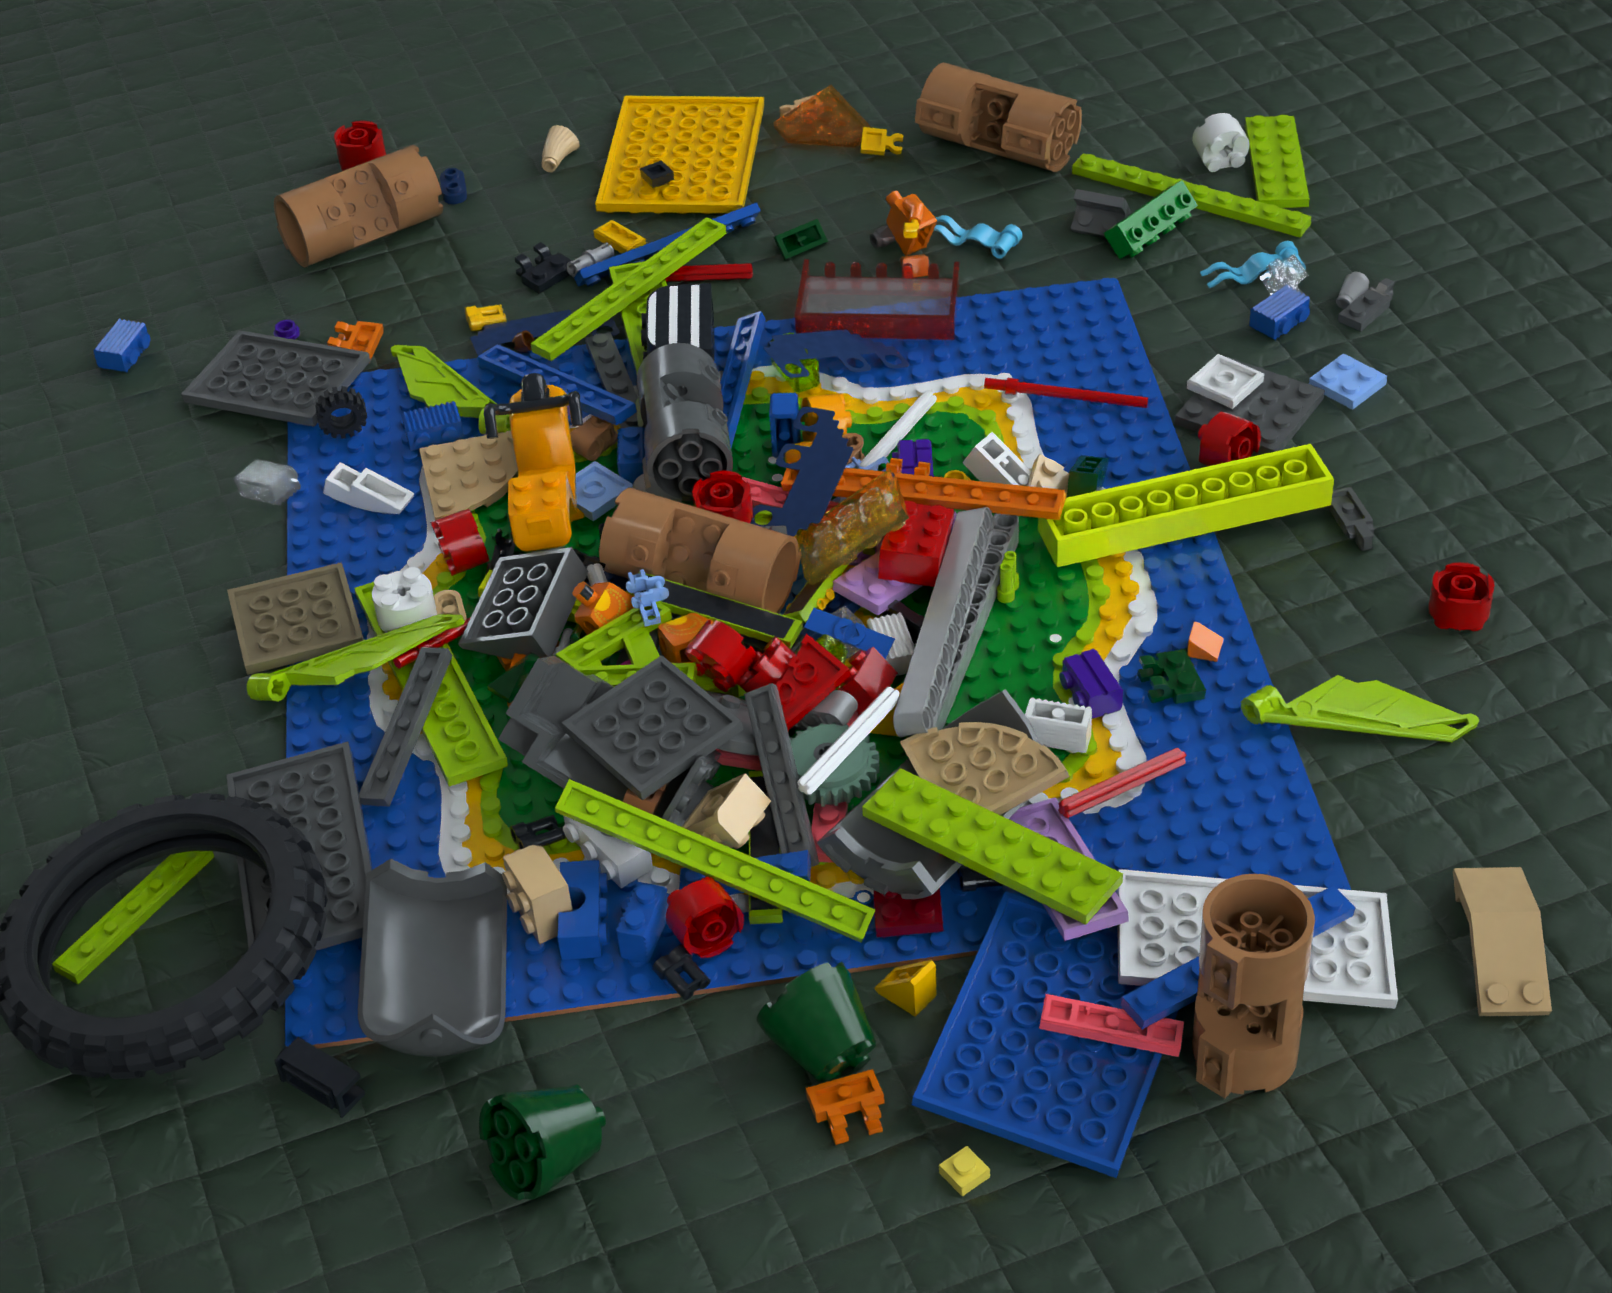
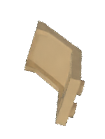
(1504, 941)

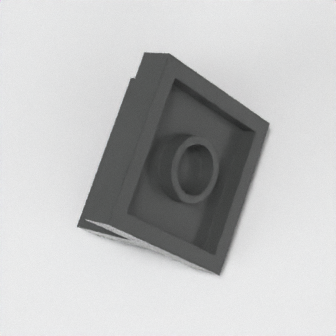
(1097, 212)

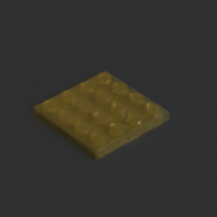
(852, 527)

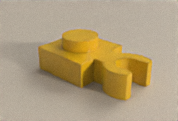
(876, 141)

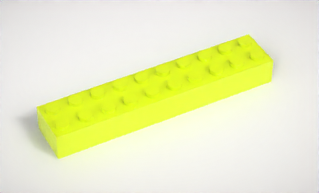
(1187, 504)

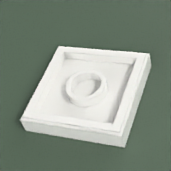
(1225, 381)

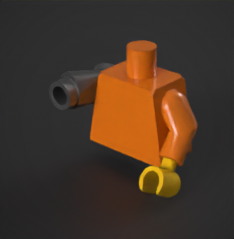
(907, 223)

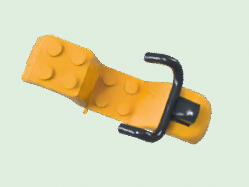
(544, 493)

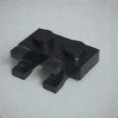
(547, 273)

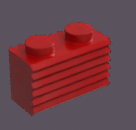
(868, 677)

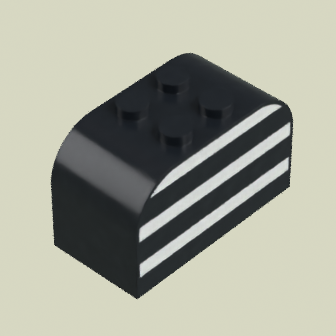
(679, 316)

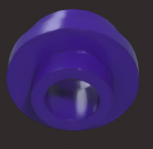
(286, 329)

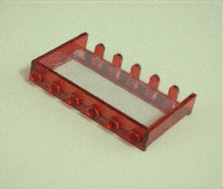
(879, 304)

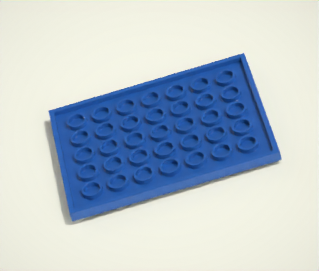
(1033, 1083)

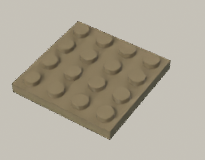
(294, 618)

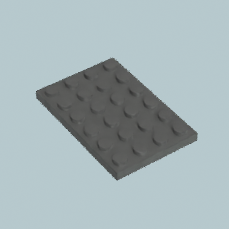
(274, 377)

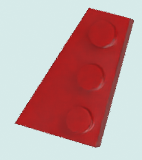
(809, 680)

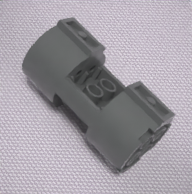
(681, 419)

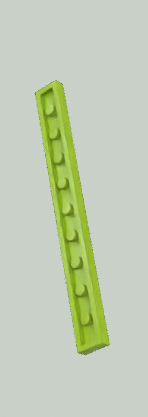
(1208, 199)
(628, 289)
(715, 860)

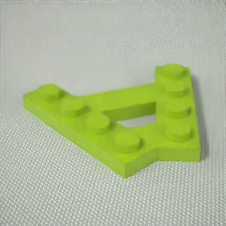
(623, 632)

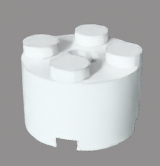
(1221, 142)
(402, 598)

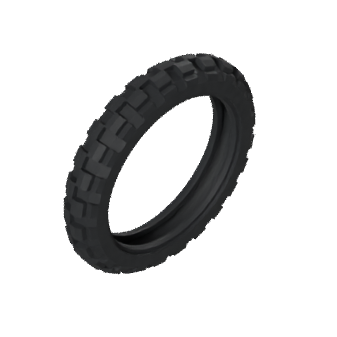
(209, 1019)

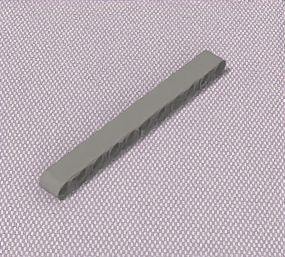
(1003, 539)
(943, 623)

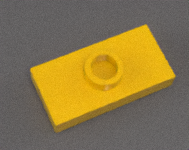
(618, 237)

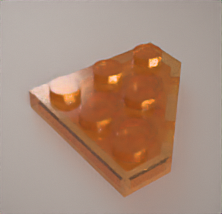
(823, 121)

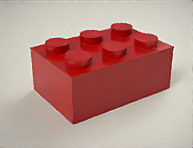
(918, 547)

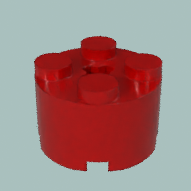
(358, 144)
(1227, 439)
(725, 495)
(460, 541)
(1461, 597)
(720, 654)
(768, 666)
(704, 917)

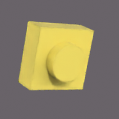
(964, 1171)

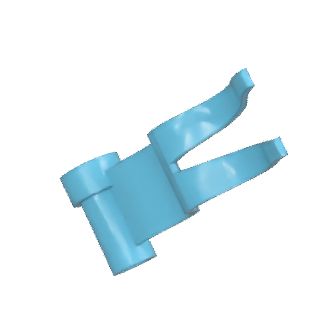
(998, 241)
(1253, 266)

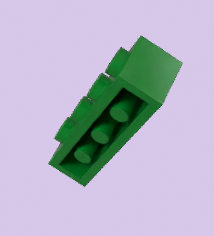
(1151, 219)

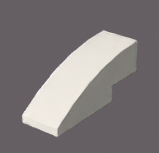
(366, 490)

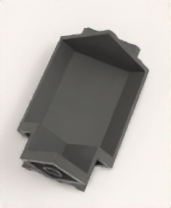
(536, 731)

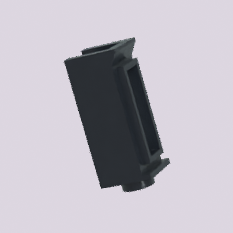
(319, 1076)

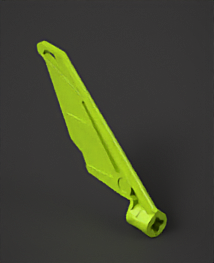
(437, 383)
(350, 660)
(1359, 708)

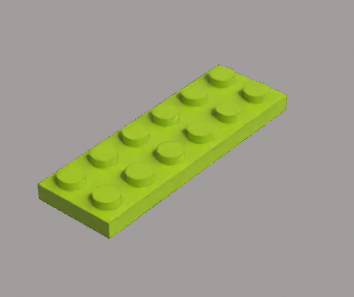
(1277, 161)

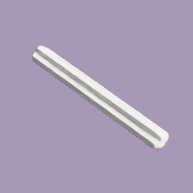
(900, 428)
(848, 741)

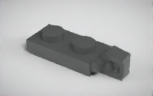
(1368, 306)
(1352, 517)

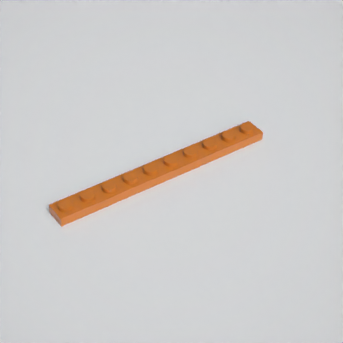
(955, 493)

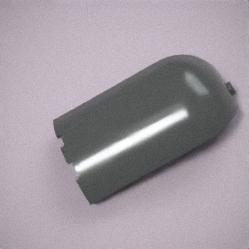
(892, 860)
(433, 959)

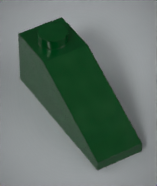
(1087, 475)

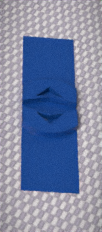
(848, 632)

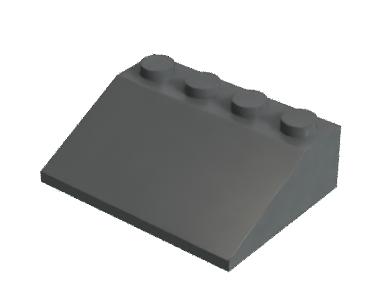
(525, 604)

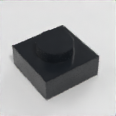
(657, 174)

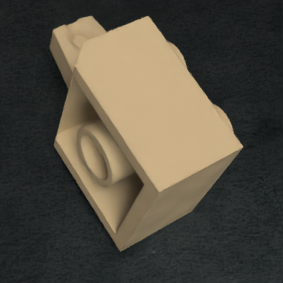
(729, 812)
(536, 891)

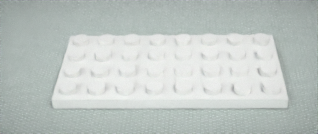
(1164, 931)

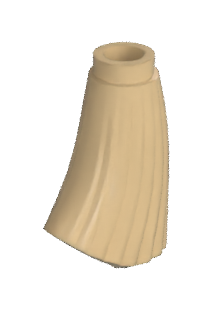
(557, 146)

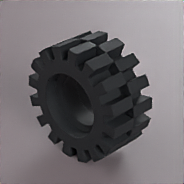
(337, 400)

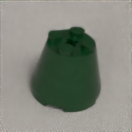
(820, 1022)
(539, 1137)

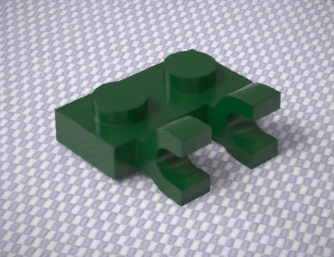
(1171, 677)

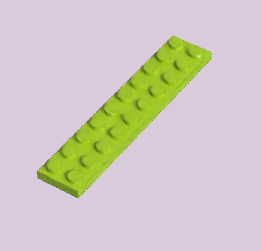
(455, 724)

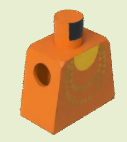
(600, 604)
(677, 634)

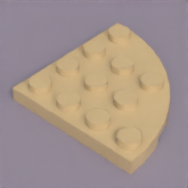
(468, 472)
(985, 763)

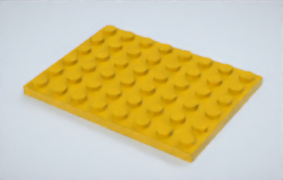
(700, 138)

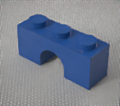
(582, 930)

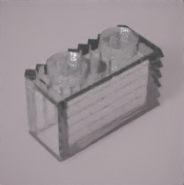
(267, 482)

